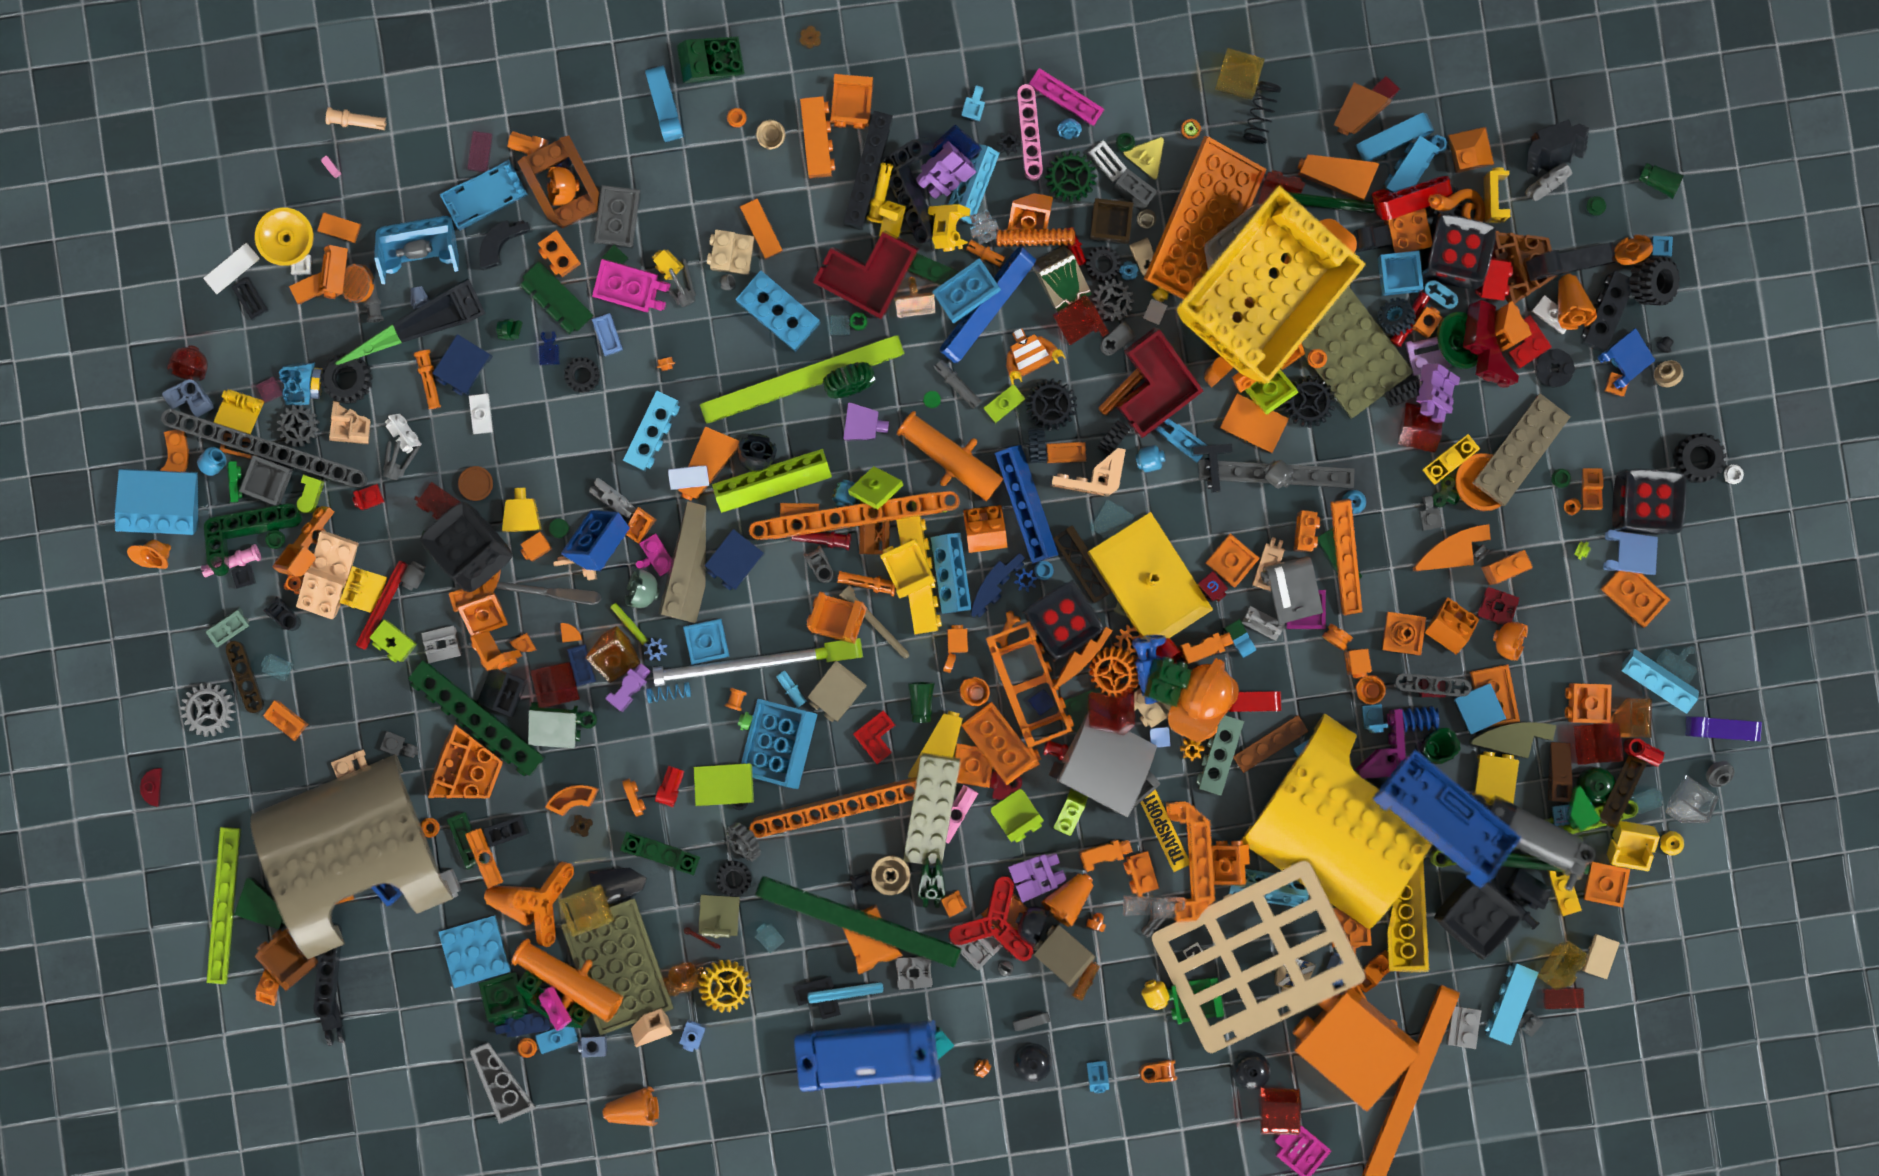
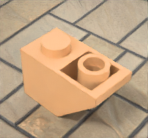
(651, 1027)

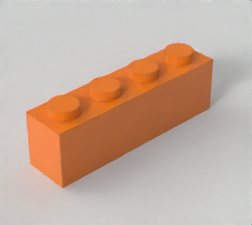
(816, 137)

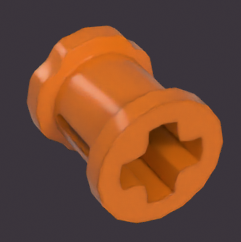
(735, 699)

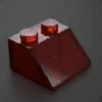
(1419, 430)

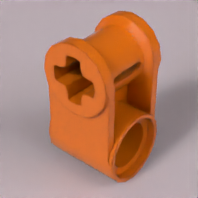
(1160, 1071)

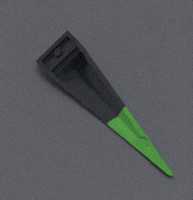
(445, 310)

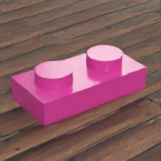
(554, 1008)

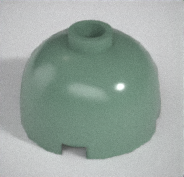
(641, 589)

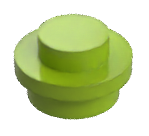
(1582, 550)

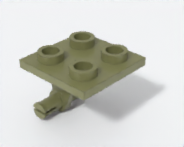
(719, 916)

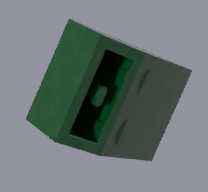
(710, 59)

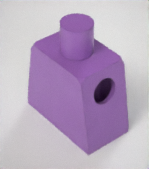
(863, 423)

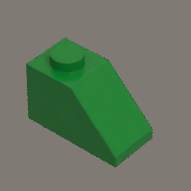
(1581, 811)

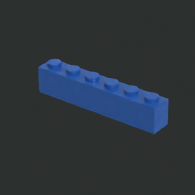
(1026, 504)

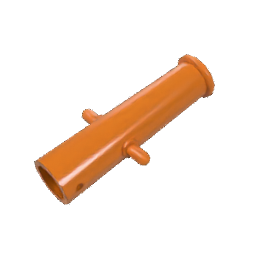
(954, 459)
(569, 981)

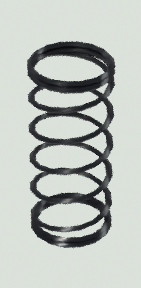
(1254, 137)

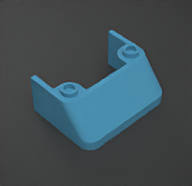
(392, 237)

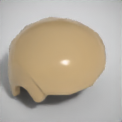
(770, 134)

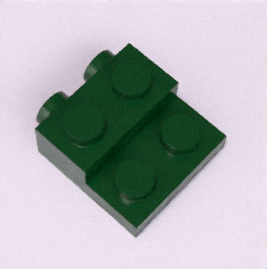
(1167, 681)
(502, 999)

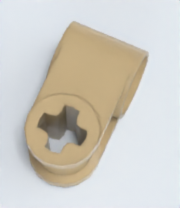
(1142, 253)

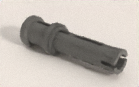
(373, 302)

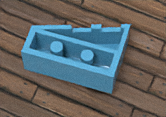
(1412, 166)

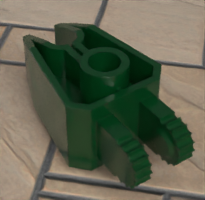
(931, 885)

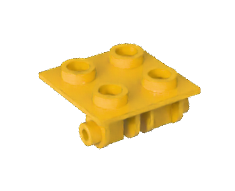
(238, 411)
(362, 589)

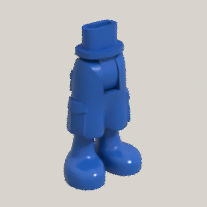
(1144, 663)

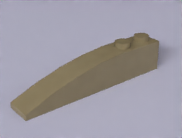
(687, 569)

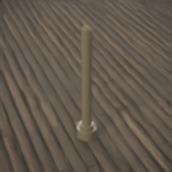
(849, 595)

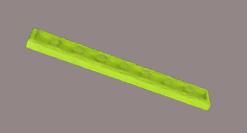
(223, 905)

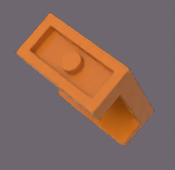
(851, 101)
(836, 618)

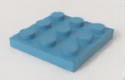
(474, 951)

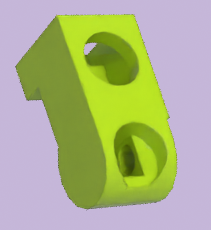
(308, 501)

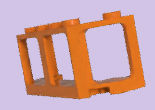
(1012, 691)
(1199, 859)

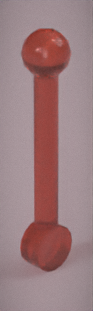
(687, 931)

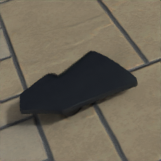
(618, 883)

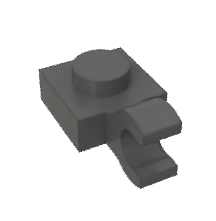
(1430, 517)

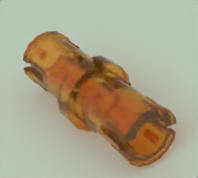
(1086, 981)

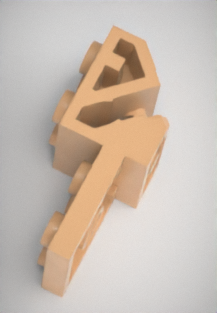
(327, 575)

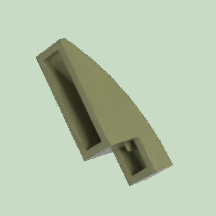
(1514, 737)

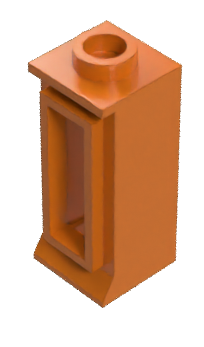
(333, 271)

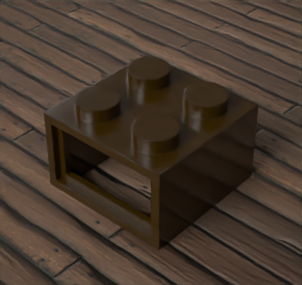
(1111, 221)

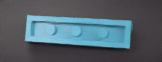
(977, 184)
(1285, 895)

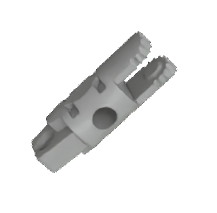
(1548, 182)
(612, 498)

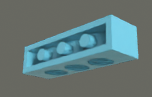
(659, 402)

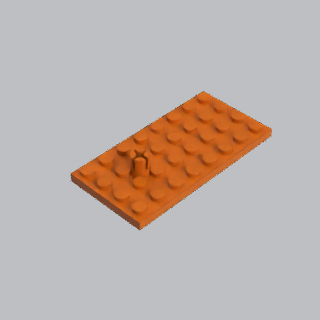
(1212, 196)

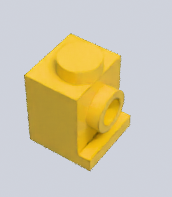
(665, 261)

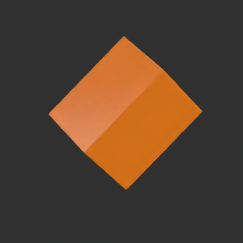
(483, 614)

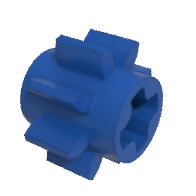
(1028, 575)

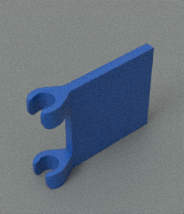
(1630, 356)

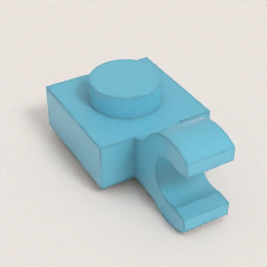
(973, 106)

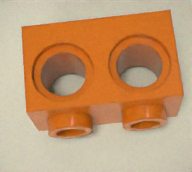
(562, 251)
(1357, 663)

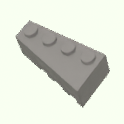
(501, 1087)

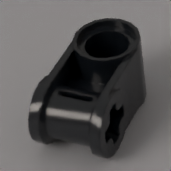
(280, 612)

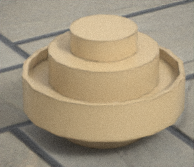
(1668, 373)

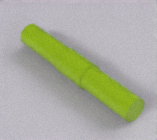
(629, 624)

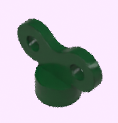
(1447, 493)

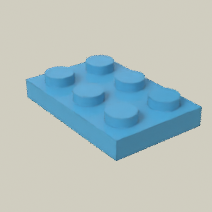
(966, 290)

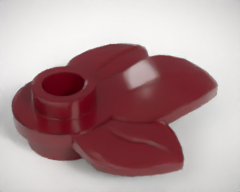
(1000, 788)

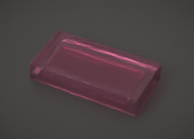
(480, 151)

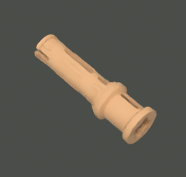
(346, 118)

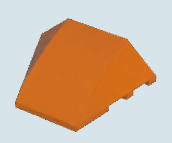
(464, 768)

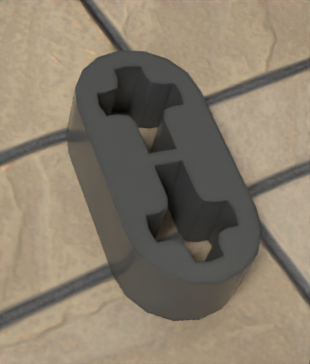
(1031, 1021)

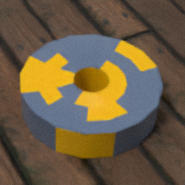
(316, 386)

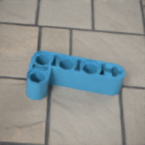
(664, 103)
(1395, 137)

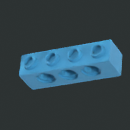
(951, 573)

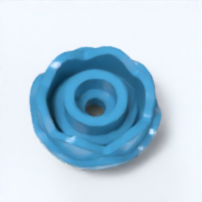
(1069, 128)
(1358, 497)

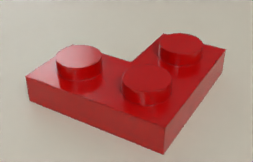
(1532, 346)
(870, 736)

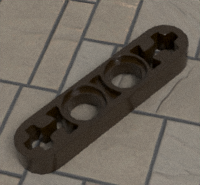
(248, 675)

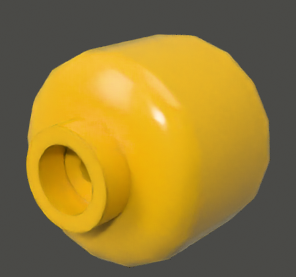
(1155, 994)

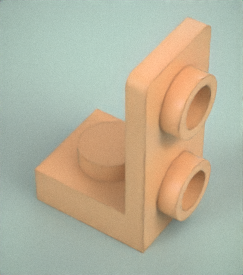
(590, 574)

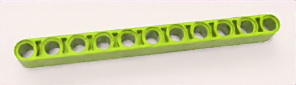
(797, 380)

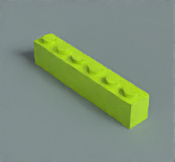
(771, 481)

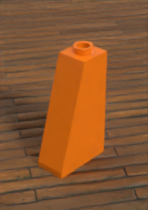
(1339, 174)
(714, 451)

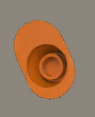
(150, 555)

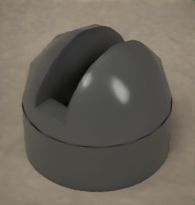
(727, 282)
(1007, 964)

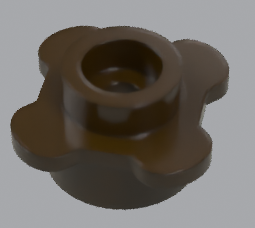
(586, 826)

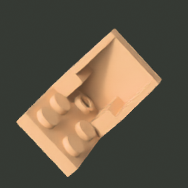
(1108, 469)

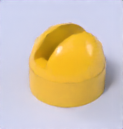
(1160, 294)

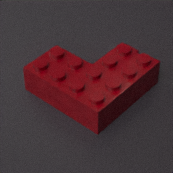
(869, 284)
(1166, 387)

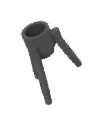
(684, 296)
(392, 469)

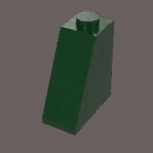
(259, 905)

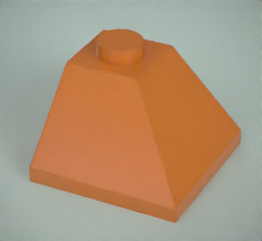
(1470, 150)
(1030, 212)

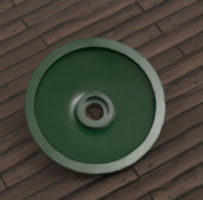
(1451, 339)

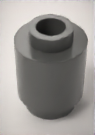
(413, 575)

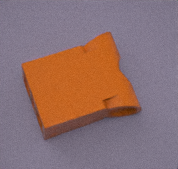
(868, 950)

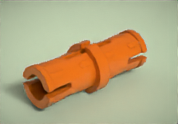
(985, 253)

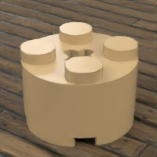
(891, 886)

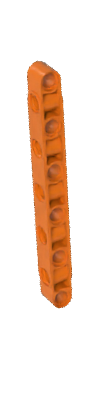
(853, 516)

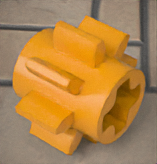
(1191, 754)

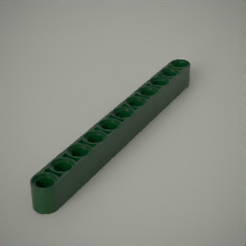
(858, 921)

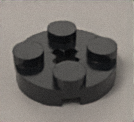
(1554, 379)

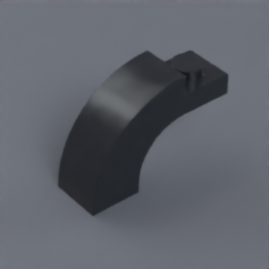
(496, 238)

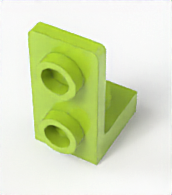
(1071, 812)

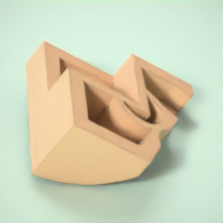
(348, 426)

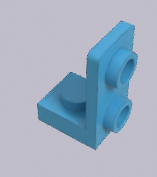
(1373, 718)

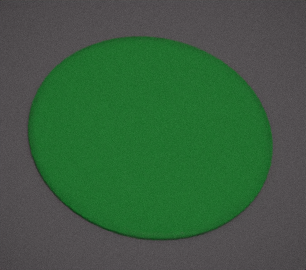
(932, 399)

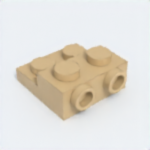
(730, 252)
(1151, 713)

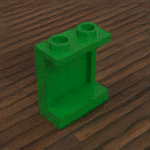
(1210, 1008)

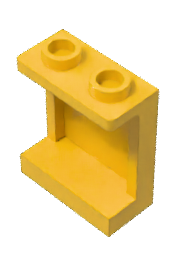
(1491, 199)
(907, 567)
(1496, 776)

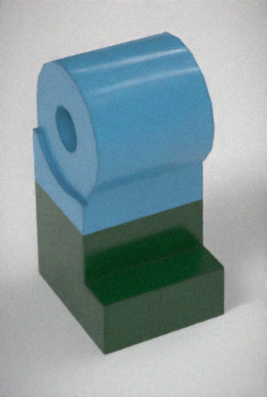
(1240, 638)

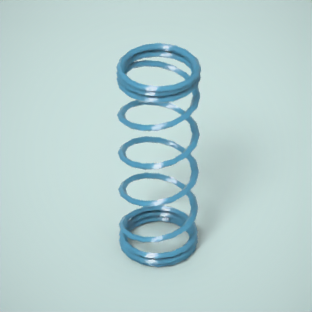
(686, 688)

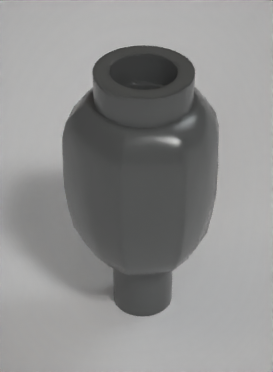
(415, 249)

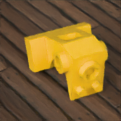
(950, 215)

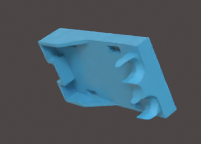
(483, 195)

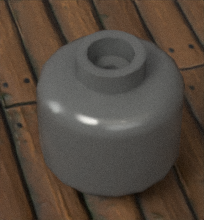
(1279, 474)

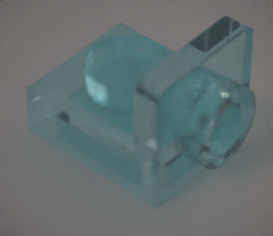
(769, 937)

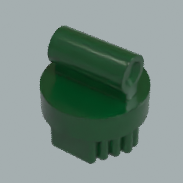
(509, 329)

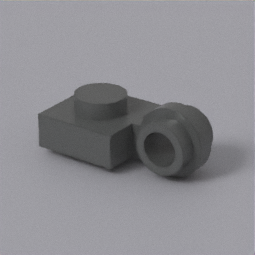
(395, 743)

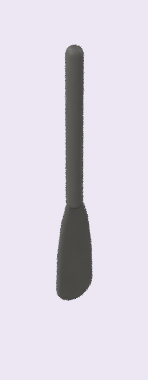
(571, 595)

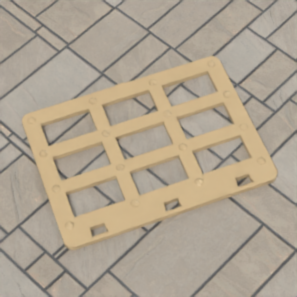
(1298, 998)

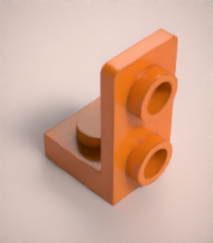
(267, 989)

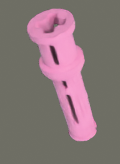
(239, 558)

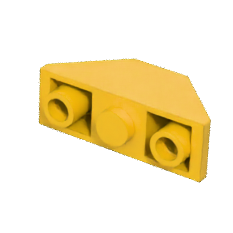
(1451, 459)

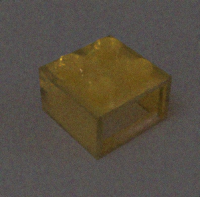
(1239, 74)
(588, 910)
(1566, 973)

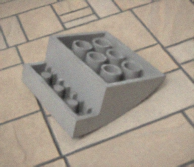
(1107, 766)

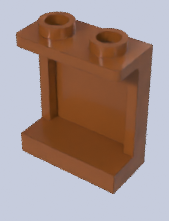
(284, 959)

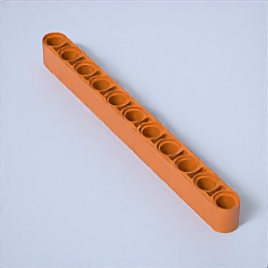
(826, 814)
(1411, 1083)

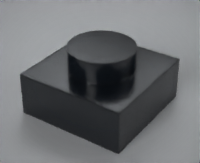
(243, 576)

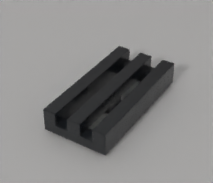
(258, 312)

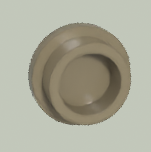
(1146, 218)

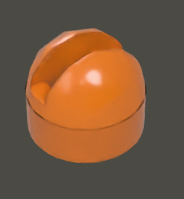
(1571, 511)

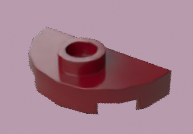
(151, 787)

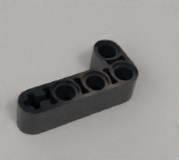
(1372, 238)

